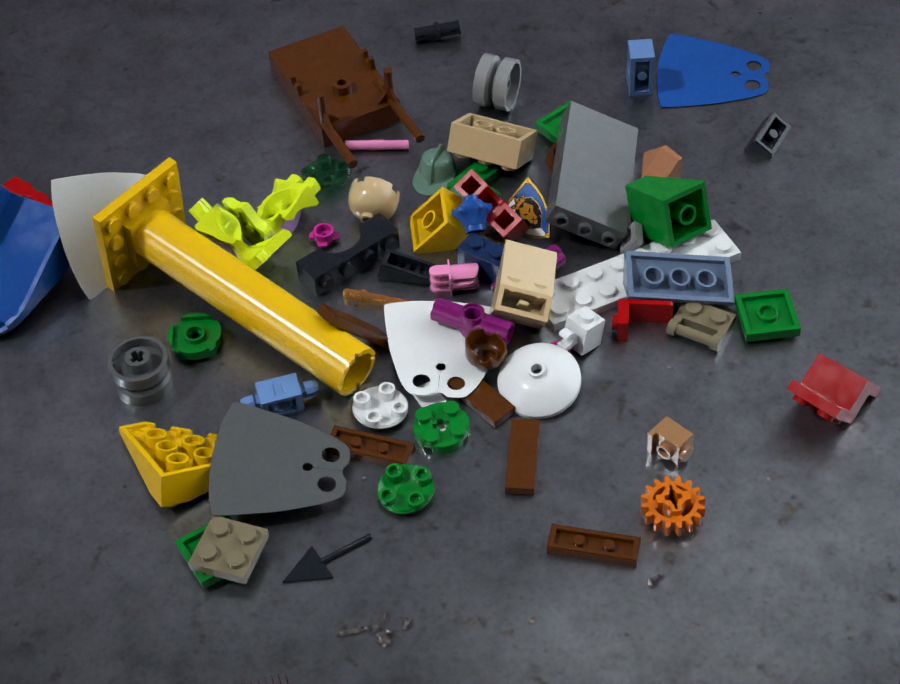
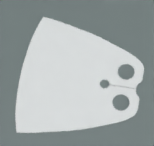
(74, 205)
(422, 344)

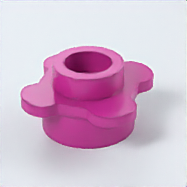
(324, 235)

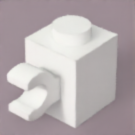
(582, 331)

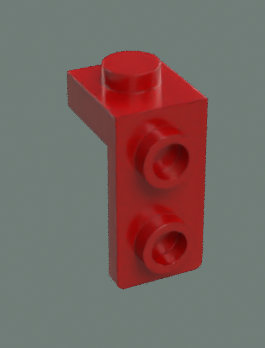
(639, 311)

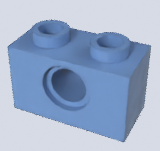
(640, 67)

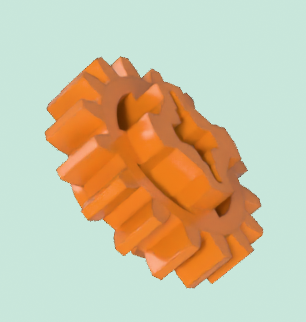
(672, 505)

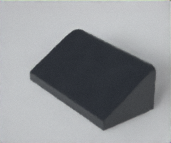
(768, 136)

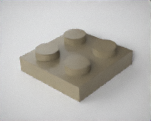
(229, 549)

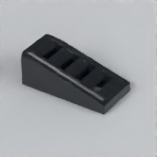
(391, 268)

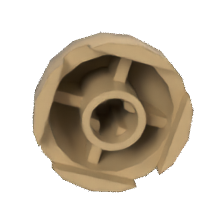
(372, 197)

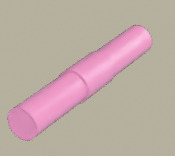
(377, 144)

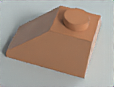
(662, 163)

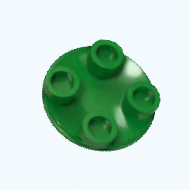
(405, 488)

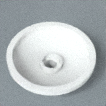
(541, 393)

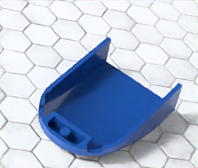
(29, 256)

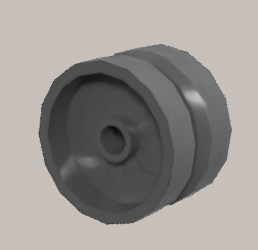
(141, 370)

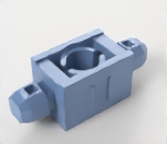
(282, 394)

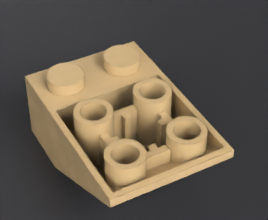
(524, 285)

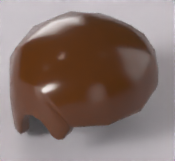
(485, 349)

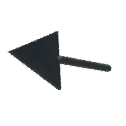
(312, 567)

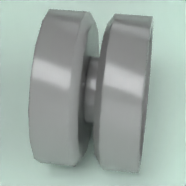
(496, 82)

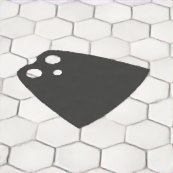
(261, 463)

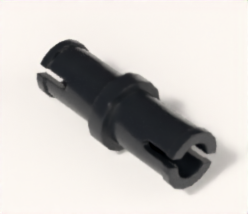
(437, 30)

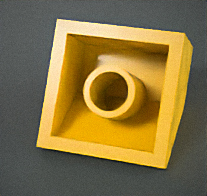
(434, 225)

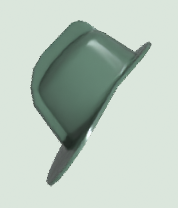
(435, 170)

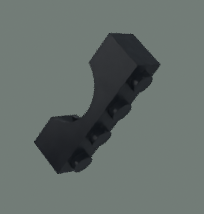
(325, 270)

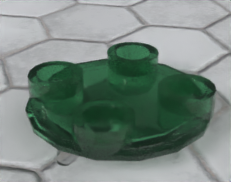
(327, 171)

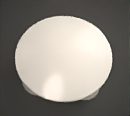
(380, 406)

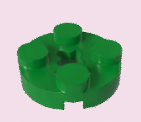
(204, 346)
(441, 413)

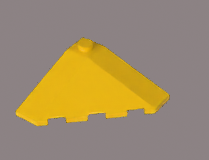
(170, 462)

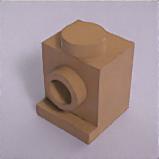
(671, 441)

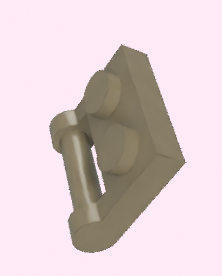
(702, 324)

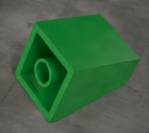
(669, 208)

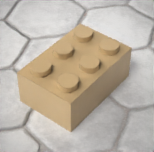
(491, 141)

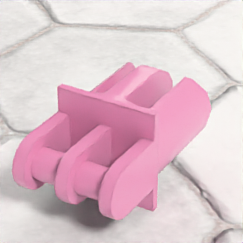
(454, 277)

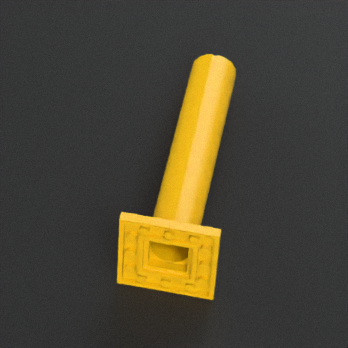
(151, 227)

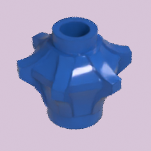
(472, 213)

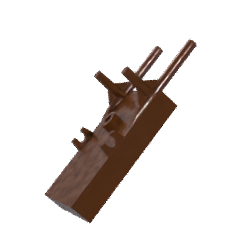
(338, 89)

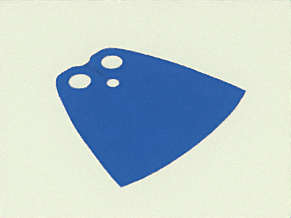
(700, 72)

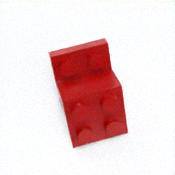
(833, 390)

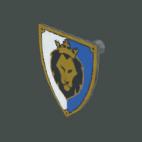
(531, 207)

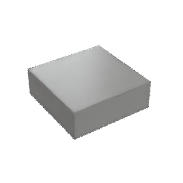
(633, 238)

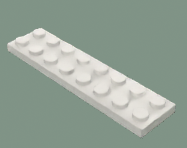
(602, 284)

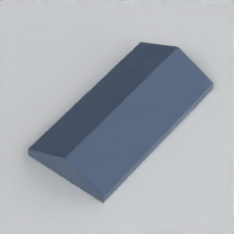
(678, 278)

